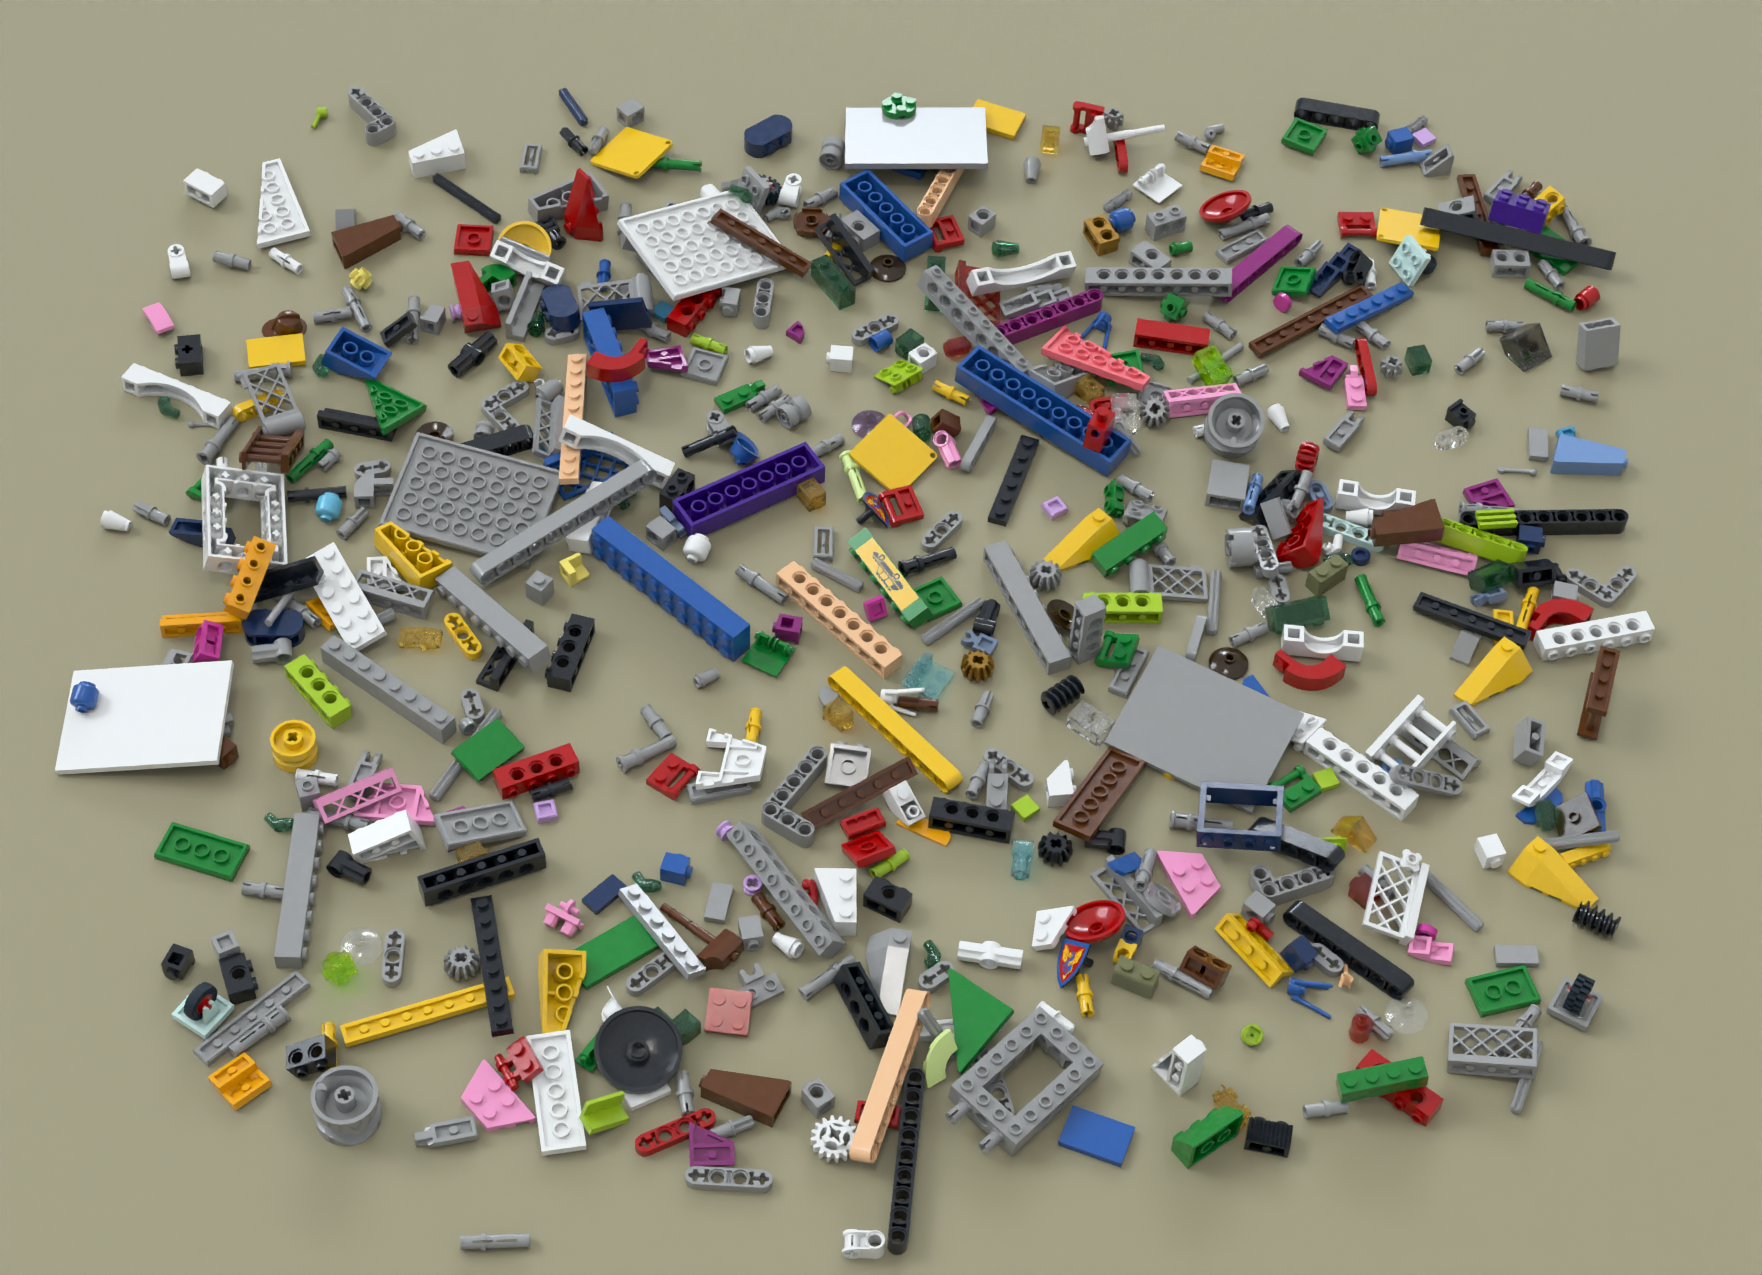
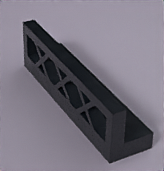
(850, 248)
(352, 424)
(1280, 486)
(290, 578)
(503, 668)

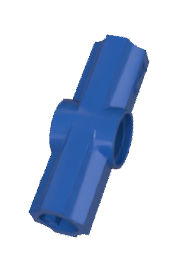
(1596, 792)

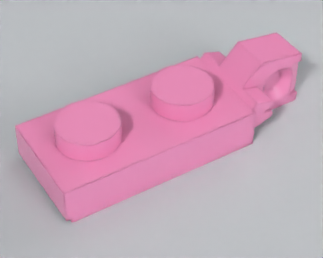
(1354, 390)

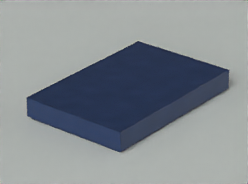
(625, 313)

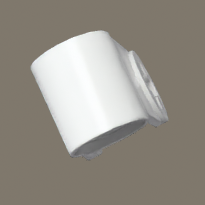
(791, 191)
(178, 263)
(861, 1244)

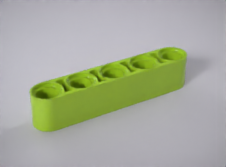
(1482, 543)

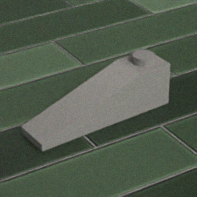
(1059, 378)
(887, 964)

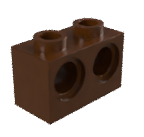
(1205, 967)

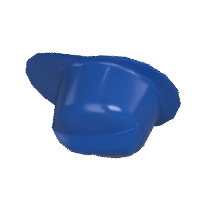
(743, 449)

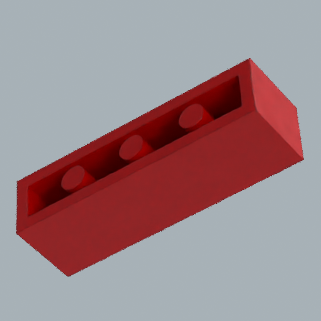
(1170, 337)

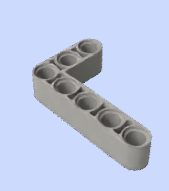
(814, 764)

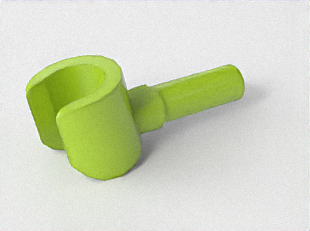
(321, 112)

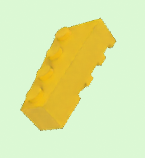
(410, 556)

